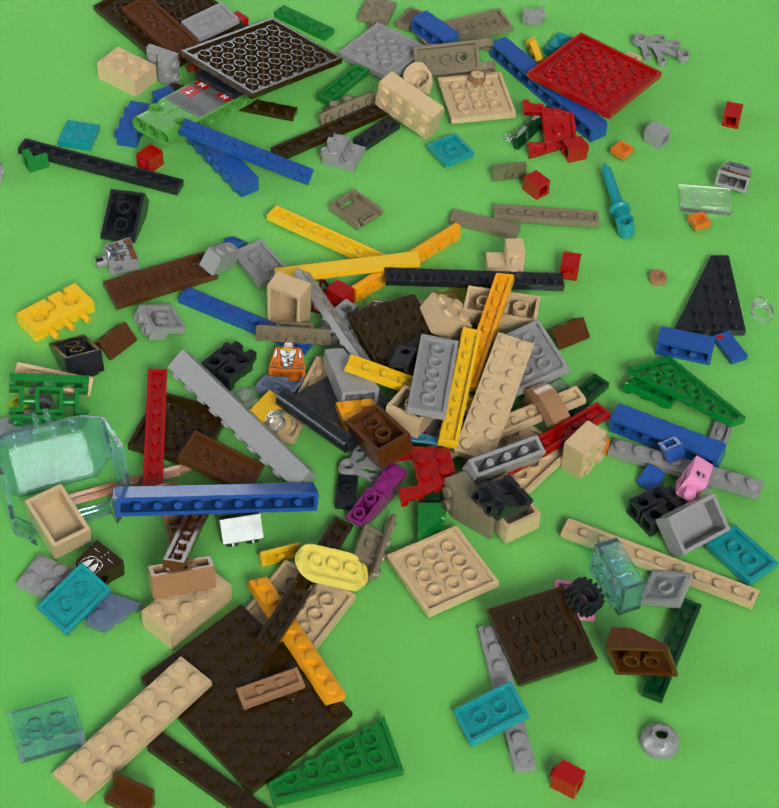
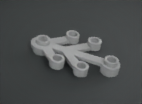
(642, 41)
(352, 467)

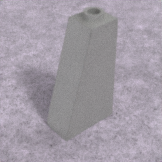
(346, 385)

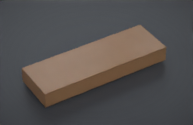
(270, 688)

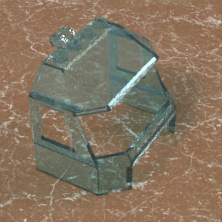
(58, 454)

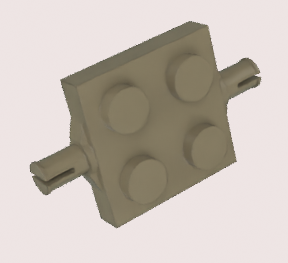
(377, 11)

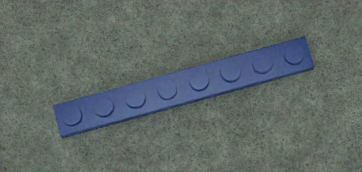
(246, 151)
(229, 313)

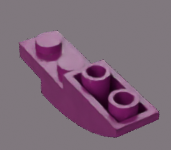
(378, 497)

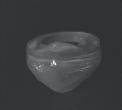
(762, 302)

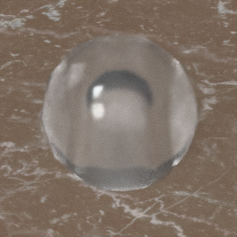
(278, 421)

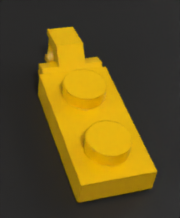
(534, 49)

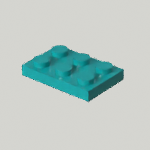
(742, 555)
(74, 599)
(491, 714)

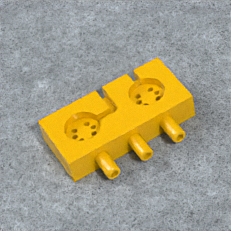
(60, 311)

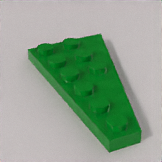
(681, 384)
(348, 764)

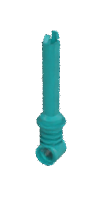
(620, 209)

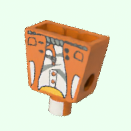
(287, 362)

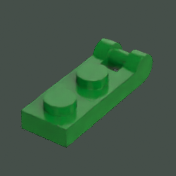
(648, 392)

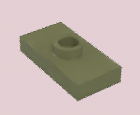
(508, 171)

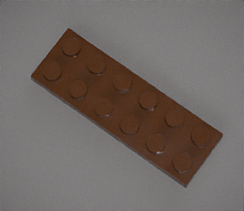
(159, 26)
(157, 281)

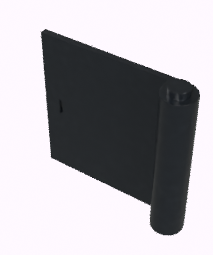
(317, 411)

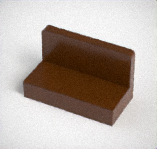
(569, 332)
(116, 340)
(129, 794)

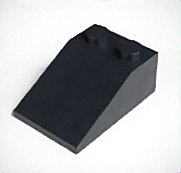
(124, 215)
(78, 356)

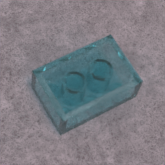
(617, 576)
(46, 729)

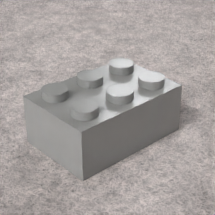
(692, 524)

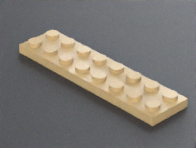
(494, 396)
(132, 729)

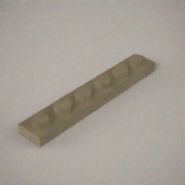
(546, 215)

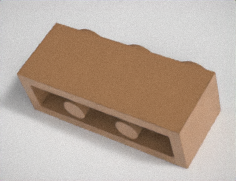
(196, 576)

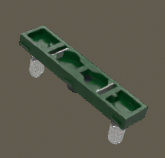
(526, 132)

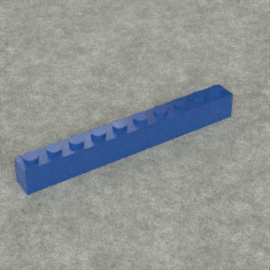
(518, 64)
(229, 167)
(214, 499)

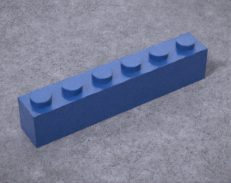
(652, 430)

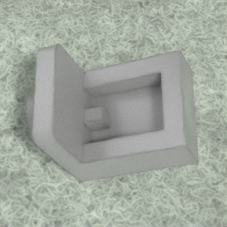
(533, 16)

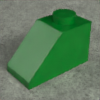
(429, 519)

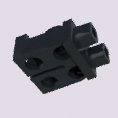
(230, 363)
(502, 498)
(652, 505)

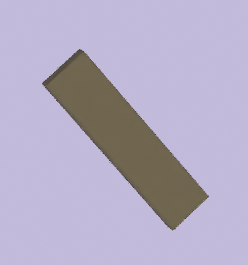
(485, 224)

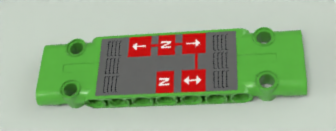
(193, 102)

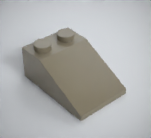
(460, 506)

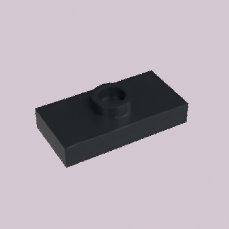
(346, 491)

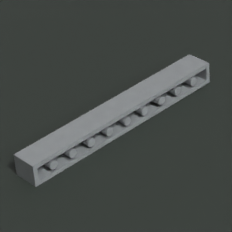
(240, 419)

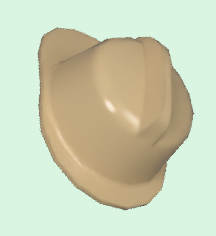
(419, 76)

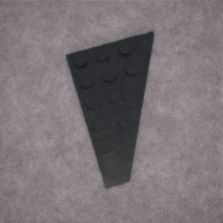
(714, 302)

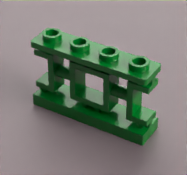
(46, 385)

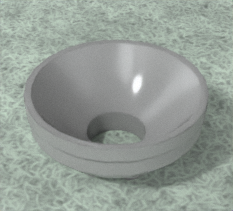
(659, 748)

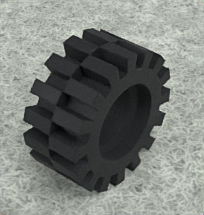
(590, 591)

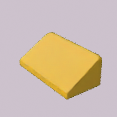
(278, 554)

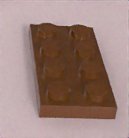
(219, 461)

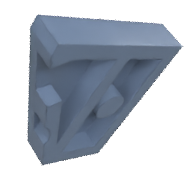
(277, 384)
(111, 612)

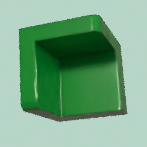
(36, 162)

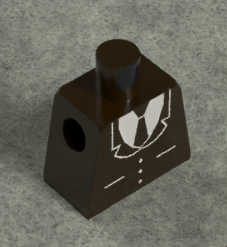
(102, 562)

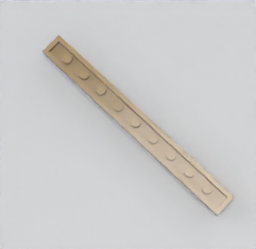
(531, 415)
(654, 560)

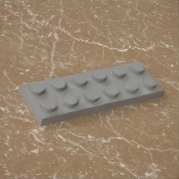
(432, 377)

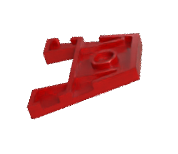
(556, 127)
(431, 469)

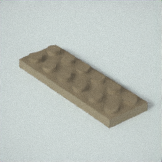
(478, 25)

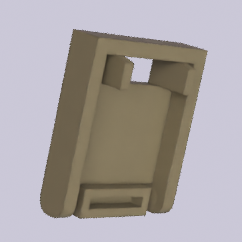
(359, 212)

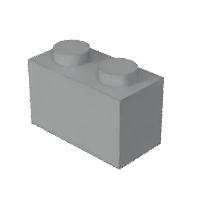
(220, 258)

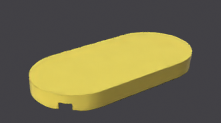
(331, 567)

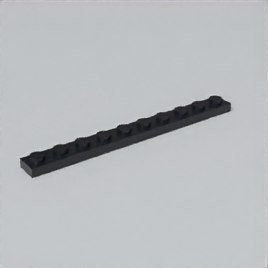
(104, 167)
(476, 278)

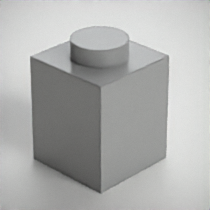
(657, 135)

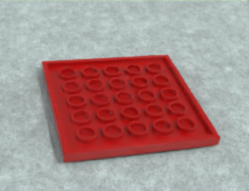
(594, 75)

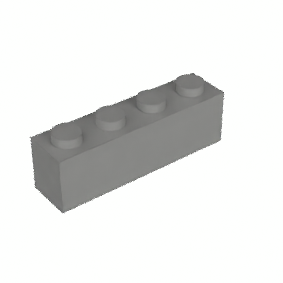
(505, 459)

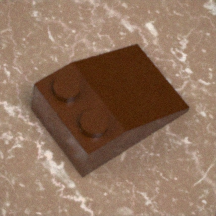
(380, 435)
(639, 654)

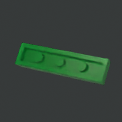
(304, 23)
(343, 84)

